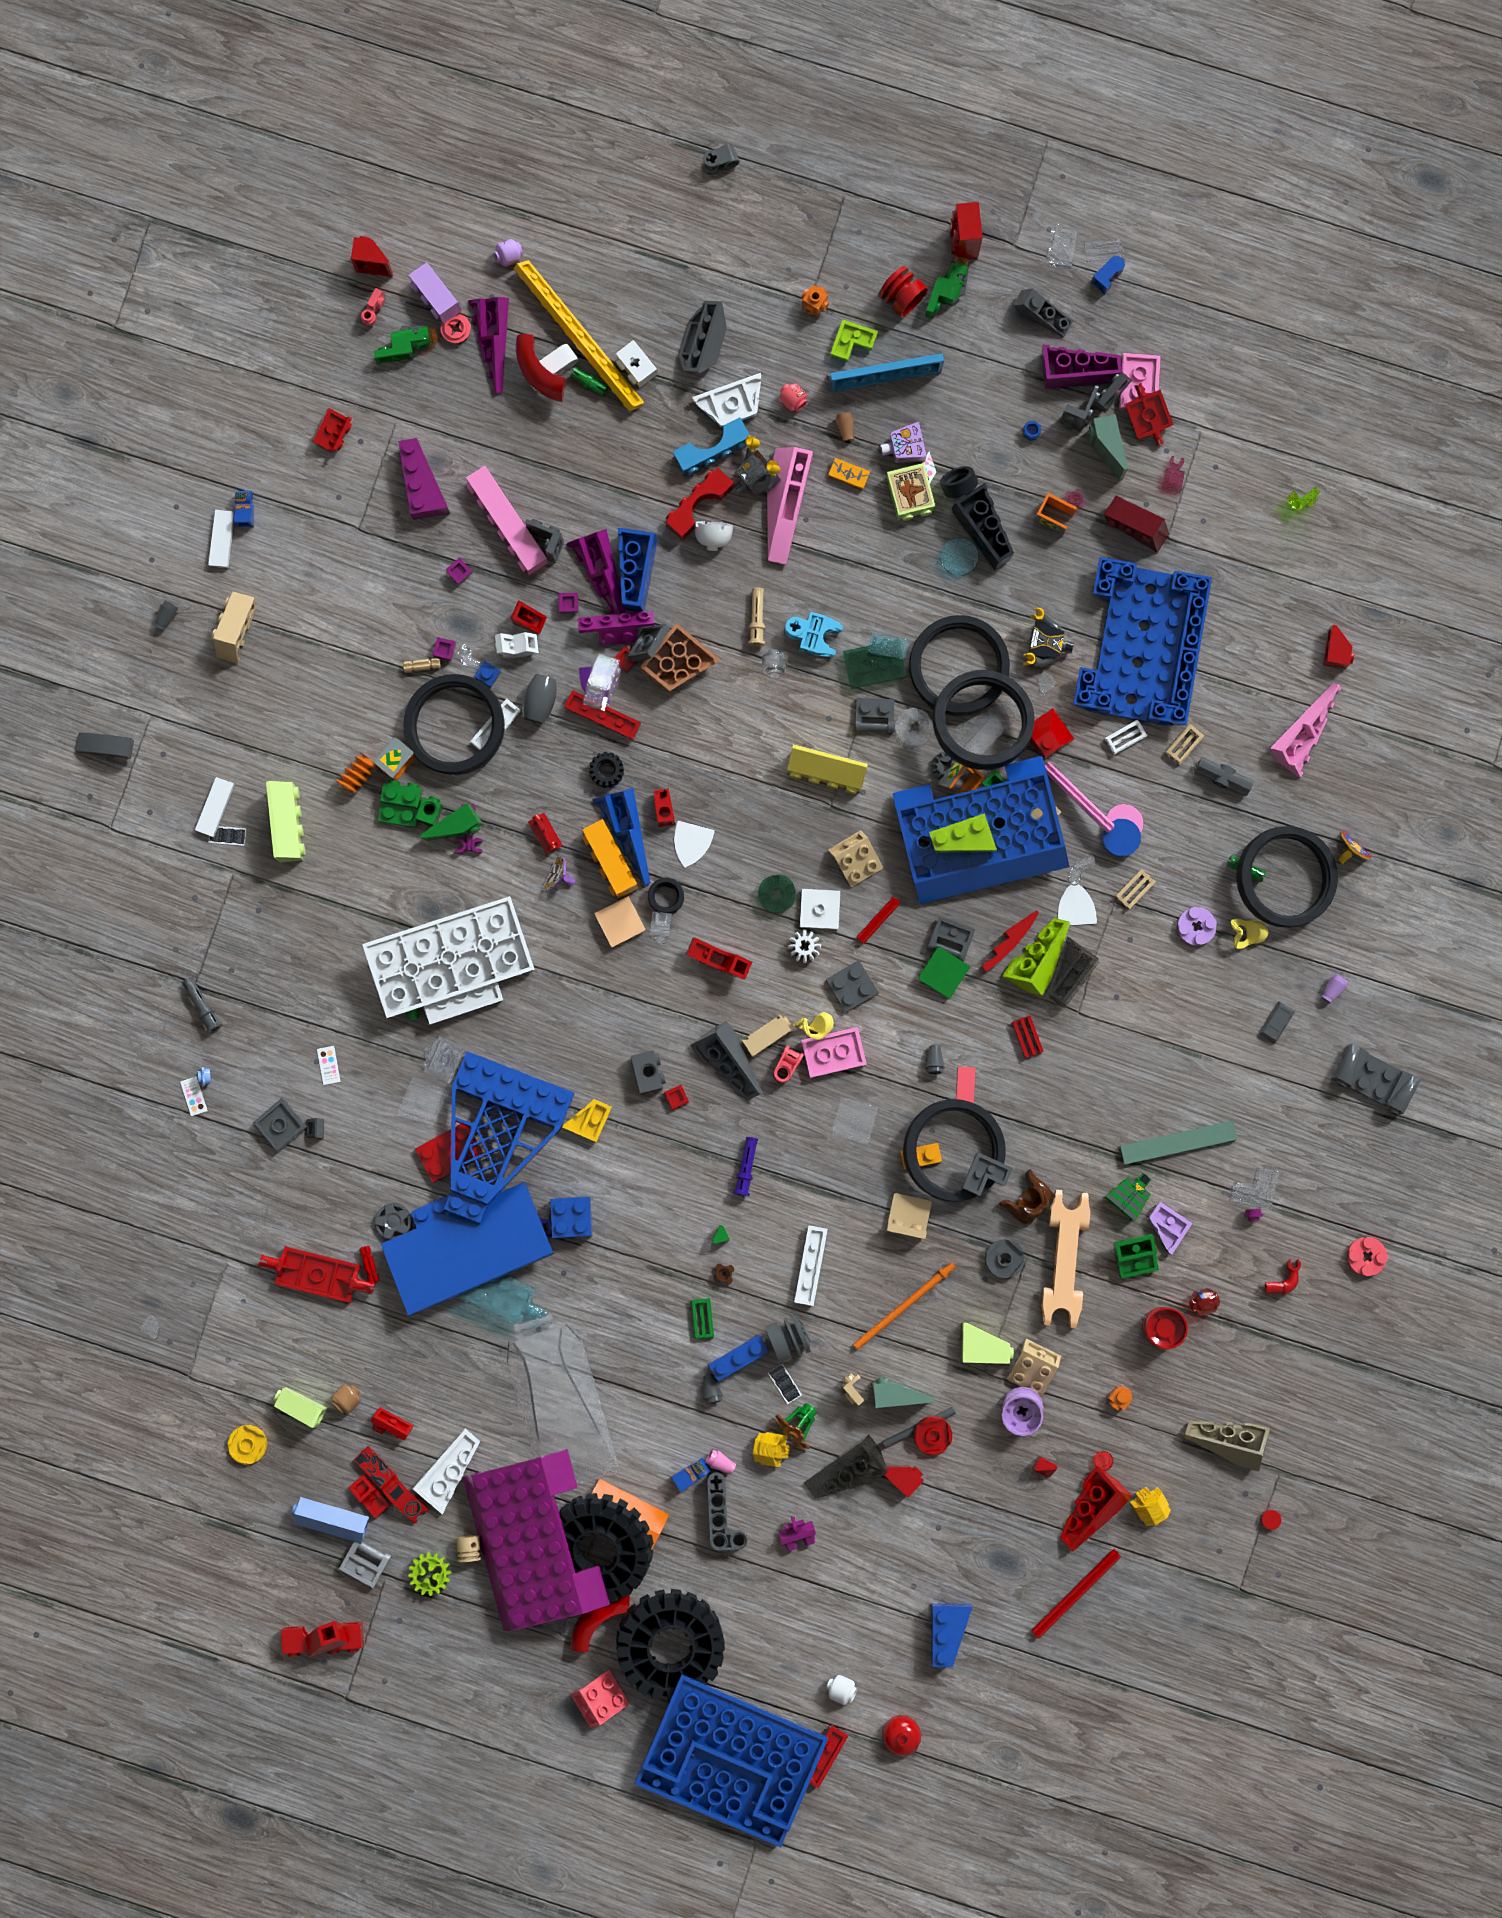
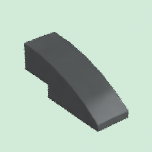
(105, 745)

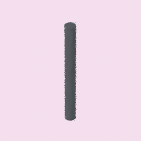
(908, 1432)

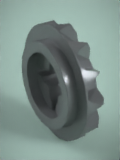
(937, 766)

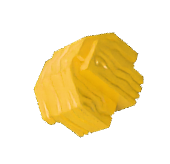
(770, 1449)
(1151, 1506)

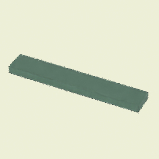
(1178, 1142)

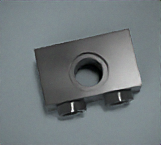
(644, 1060)

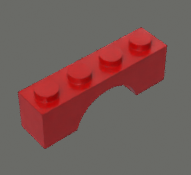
(714, 487)
(294, 1639)

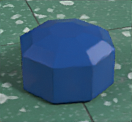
(1031, 430)

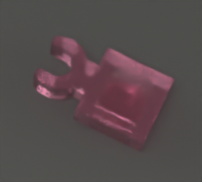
(1174, 477)

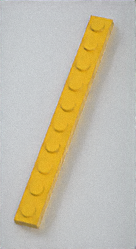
(578, 335)

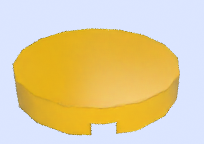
(247, 1444)

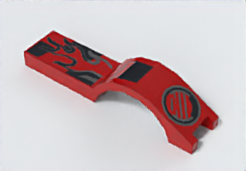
(390, 1484)

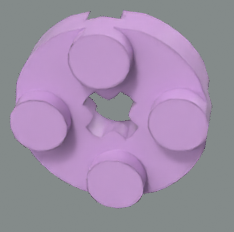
(1207, 923)

